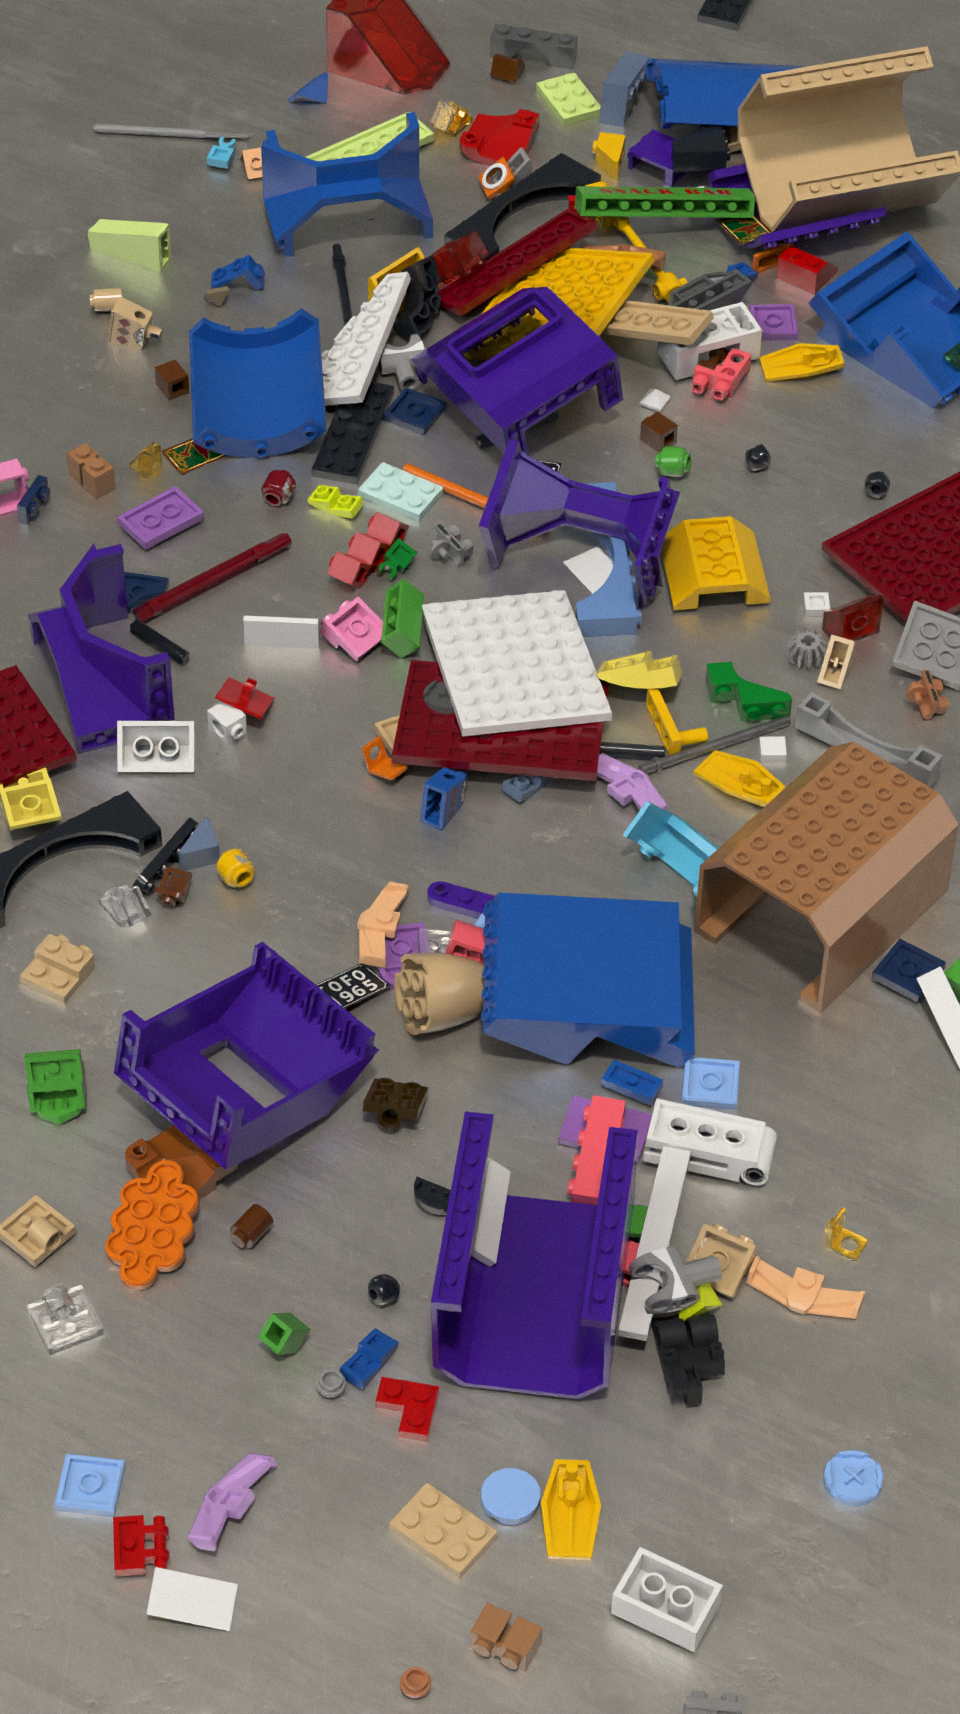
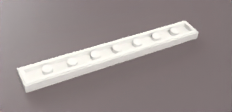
(655, 1235)

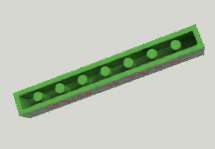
(664, 202)

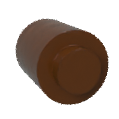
(251, 1226)

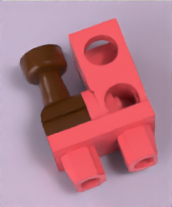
(724, 378)

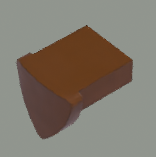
(507, 68)

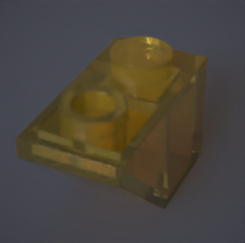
(450, 118)

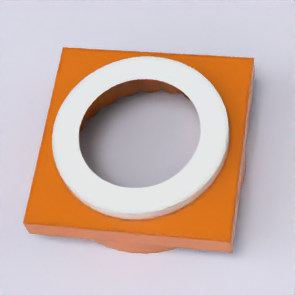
(503, 184)

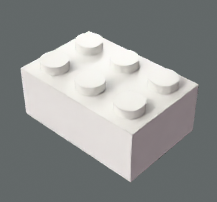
(666, 1599)

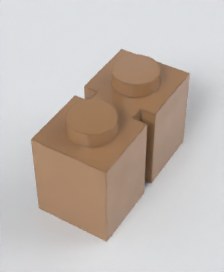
(91, 471)
(513, 1644)

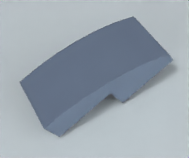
(524, 786)

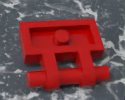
(129, 1544)

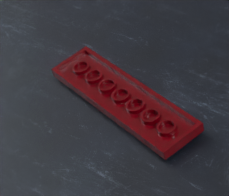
(515, 261)

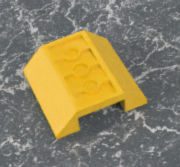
(712, 558)

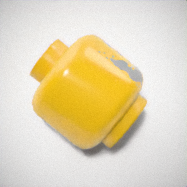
(235, 868)

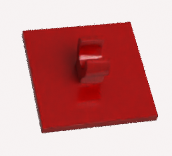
(245, 697)

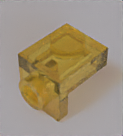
(147, 460)

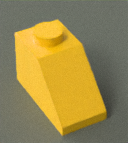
(610, 152)

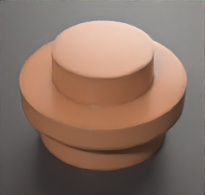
(415, 1682)

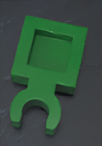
(397, 558)

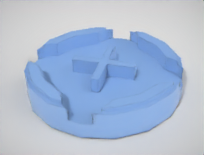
(853, 1478)
(510, 1496)

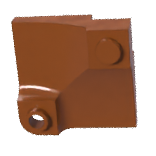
(198, 1167)

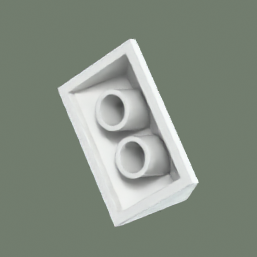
(282, 632)
(156, 746)

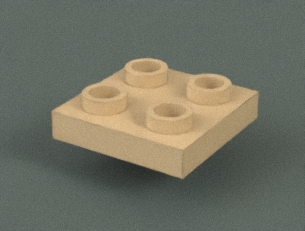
(36, 1230)

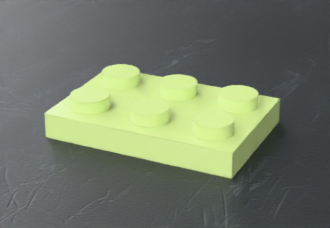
(568, 99)

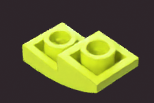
(331, 501)

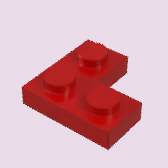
(414, 1400)

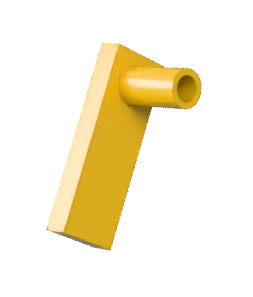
(666, 727)

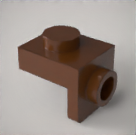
(174, 886)

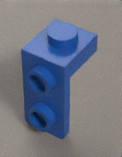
(240, 267)

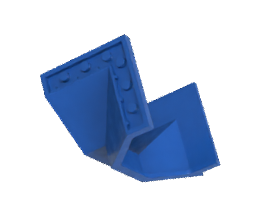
(300, 186)

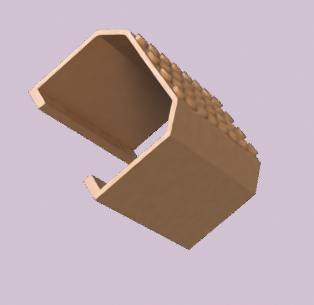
(845, 848)

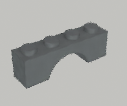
(558, 48)

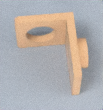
(252, 162)

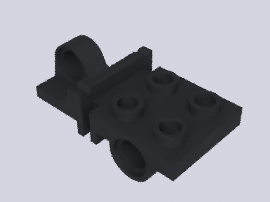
(689, 1353)

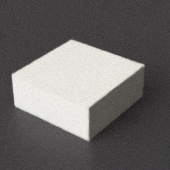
(816, 603)
(772, 749)

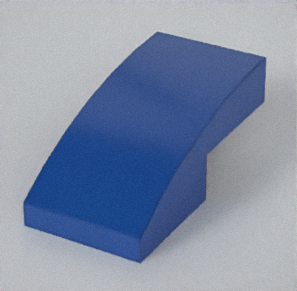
(369, 1359)

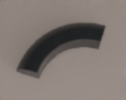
(421, 298)

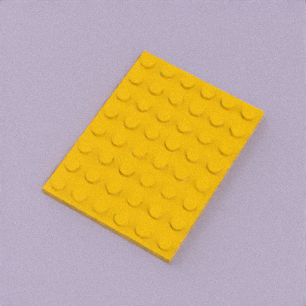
(586, 280)

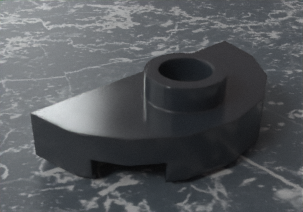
(431, 1196)

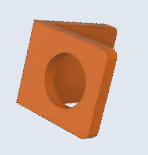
(381, 765)

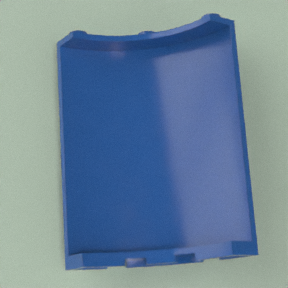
(704, 90)
(257, 387)

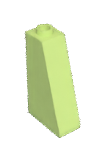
(133, 241)

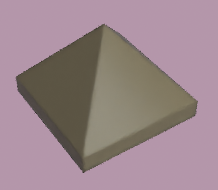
(216, 295)

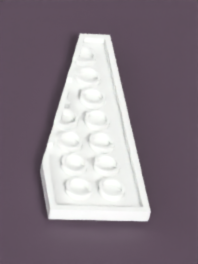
(359, 345)

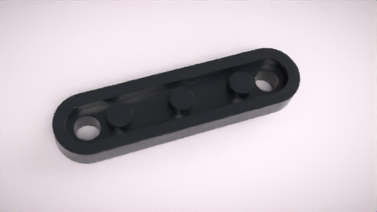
(157, 866)

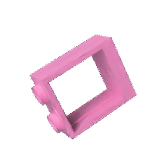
(8, 471)

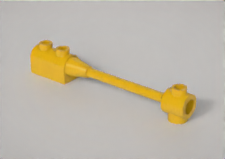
(666, 281)

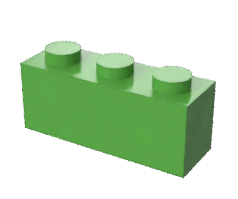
(402, 618)

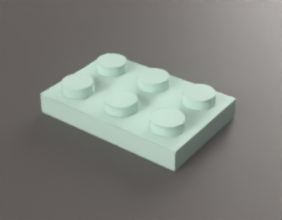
(400, 491)

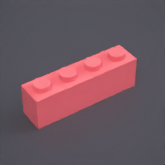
(589, 1163)

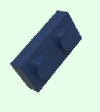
(33, 500)

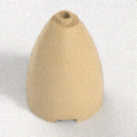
(438, 991)

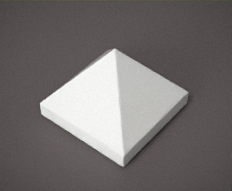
(655, 400)

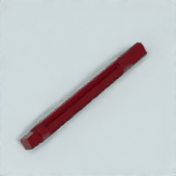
(211, 577)

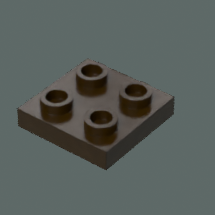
(403, 1098)

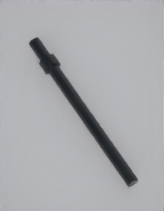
(339, 264)

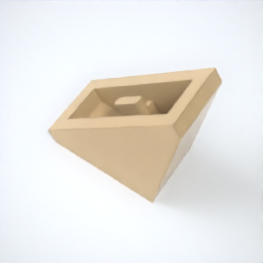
(837, 662)

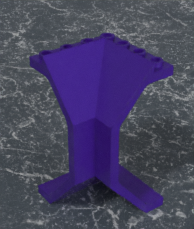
(537, 499)
(96, 676)

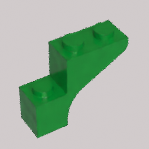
(752, 700)

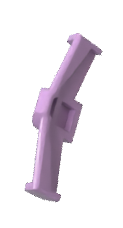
(628, 783)
(228, 1499)

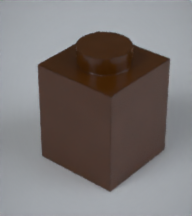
(172, 380)
(658, 431)

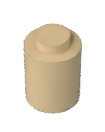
(104, 299)

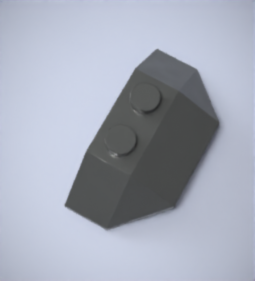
(711, 291)

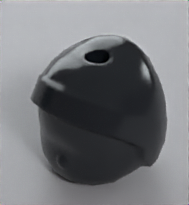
(757, 458)
(877, 484)
(383, 1289)

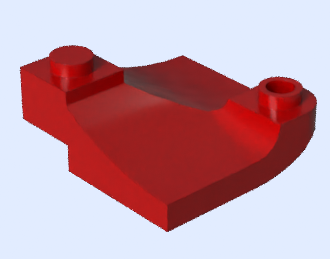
(499, 136)

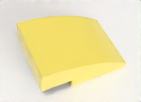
(641, 671)
(30, 801)

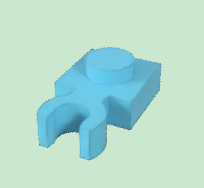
(221, 155)

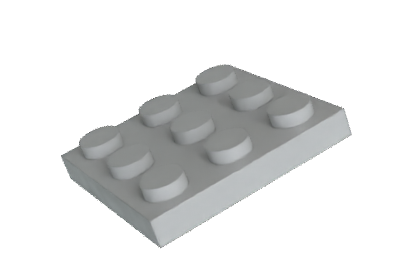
(931, 644)

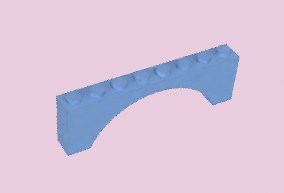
(613, 606)

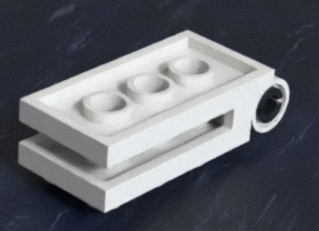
(718, 1141)

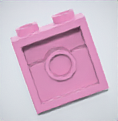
(353, 628)

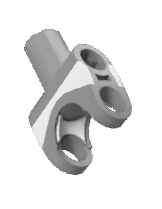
(399, 361)
(675, 1277)

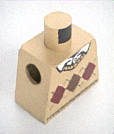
(131, 325)

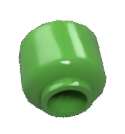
(673, 461)

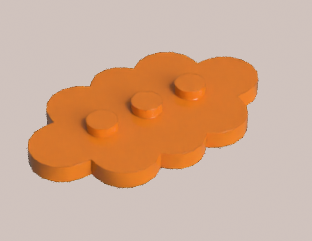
(152, 1225)

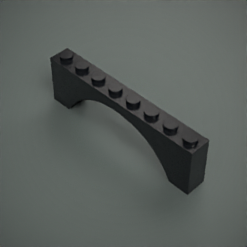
(701, 150)
(549, 183)
(111, 825)

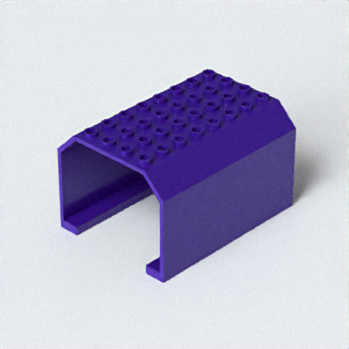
(552, 1299)

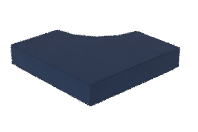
(143, 588)

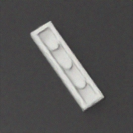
(944, 1007)
(490, 1213)

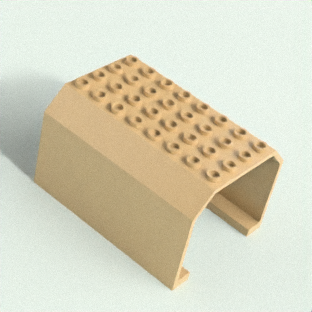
(837, 141)

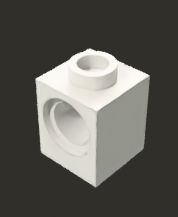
(226, 722)

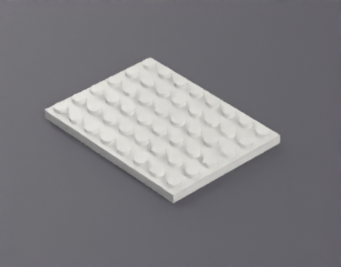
(515, 663)

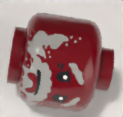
(278, 487)

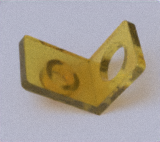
(837, 1234)

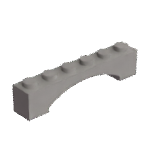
(823, 721)

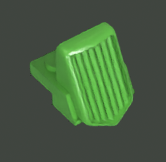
(56, 1084)

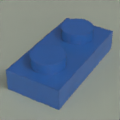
(632, 1082)

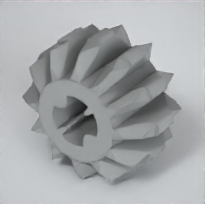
(806, 649)

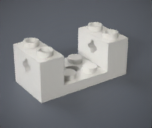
(731, 327)

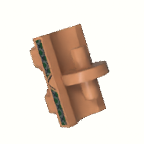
(926, 695)

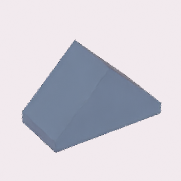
(200, 848)

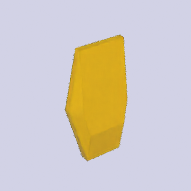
(801, 362)
(739, 778)
(570, 1510)

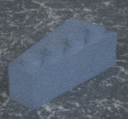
(622, 88)

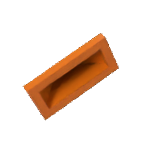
(768, 258)

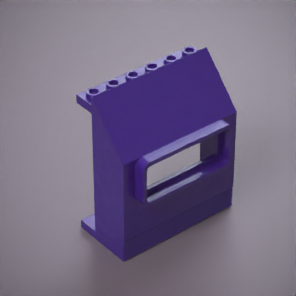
(527, 377)
(276, 1026)

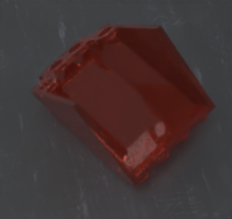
(383, 45)

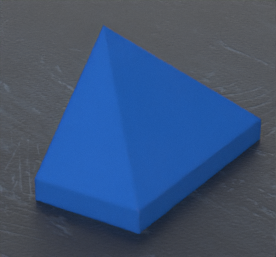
(312, 92)

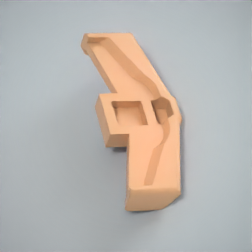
(380, 922)
(804, 1291)

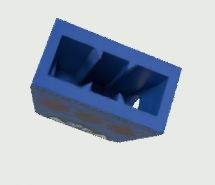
(442, 797)

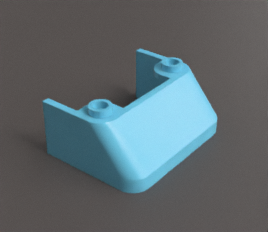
(672, 840)

